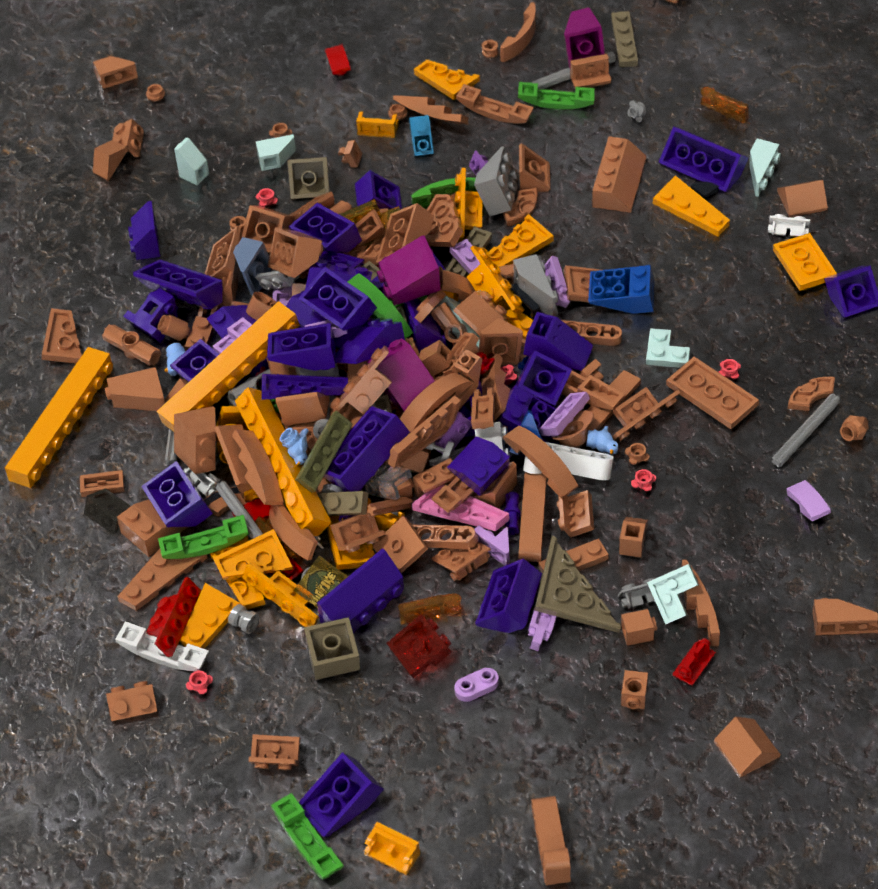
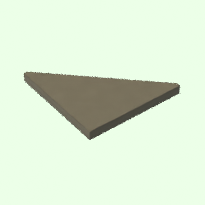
(569, 594)

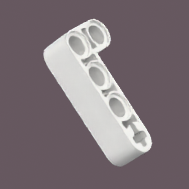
(579, 462)

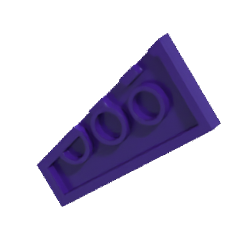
(286, 385)

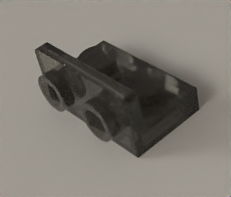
(104, 508)

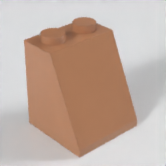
(196, 439)

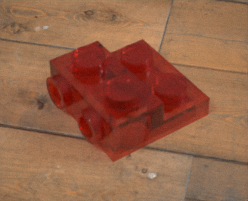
(420, 645)

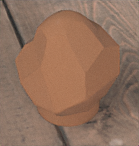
(854, 428)

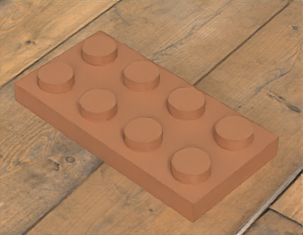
(712, 392)

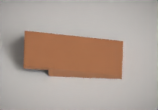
(224, 266)

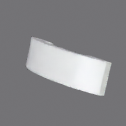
(137, 641)

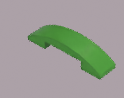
(555, 99)
(426, 194)
(385, 308)
(204, 542)
(305, 837)

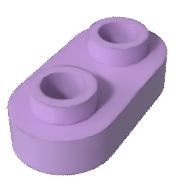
(477, 684)

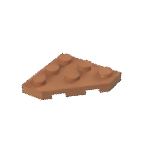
(446, 222)

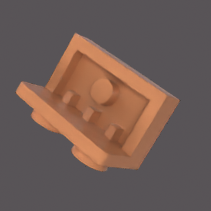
(590, 71)
(130, 135)
(433, 478)
(576, 513)
(356, 531)
(131, 701)
(275, 751)

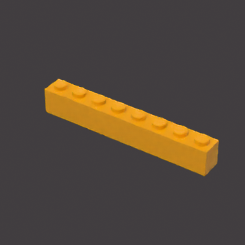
(229, 366)
(59, 417)
(264, 422)

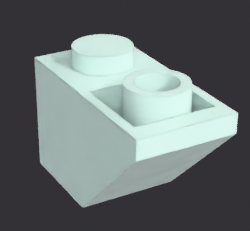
(275, 151)
(190, 162)

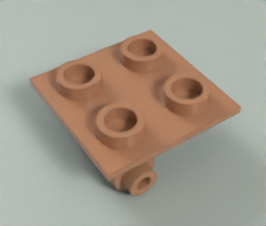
(462, 560)

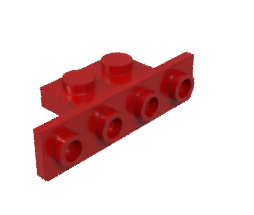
(173, 617)

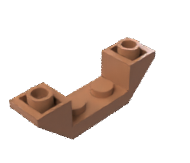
(469, 367)

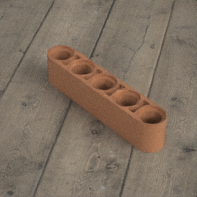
(532, 517)

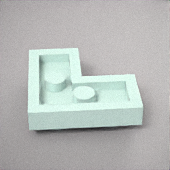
(661, 354)
(667, 589)

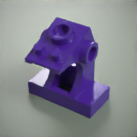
(149, 323)

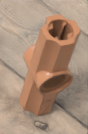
(447, 321)
(131, 345)

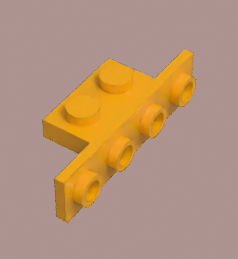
(469, 205)
(488, 278)
(280, 590)

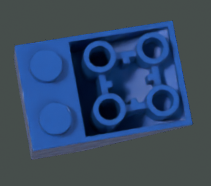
(623, 289)

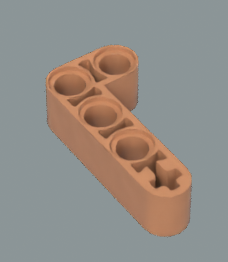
(550, 841)

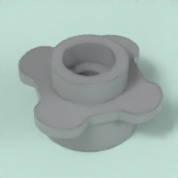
(636, 110)

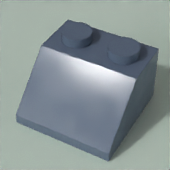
(252, 260)

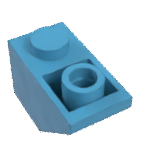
(421, 135)

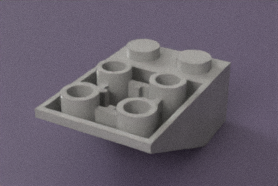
(497, 183)
(531, 278)

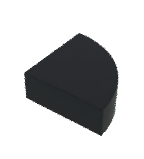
(705, 189)

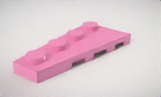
(469, 512)

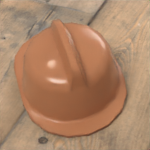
(576, 431)

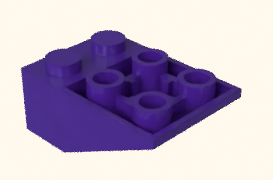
(557, 341)
(517, 406)

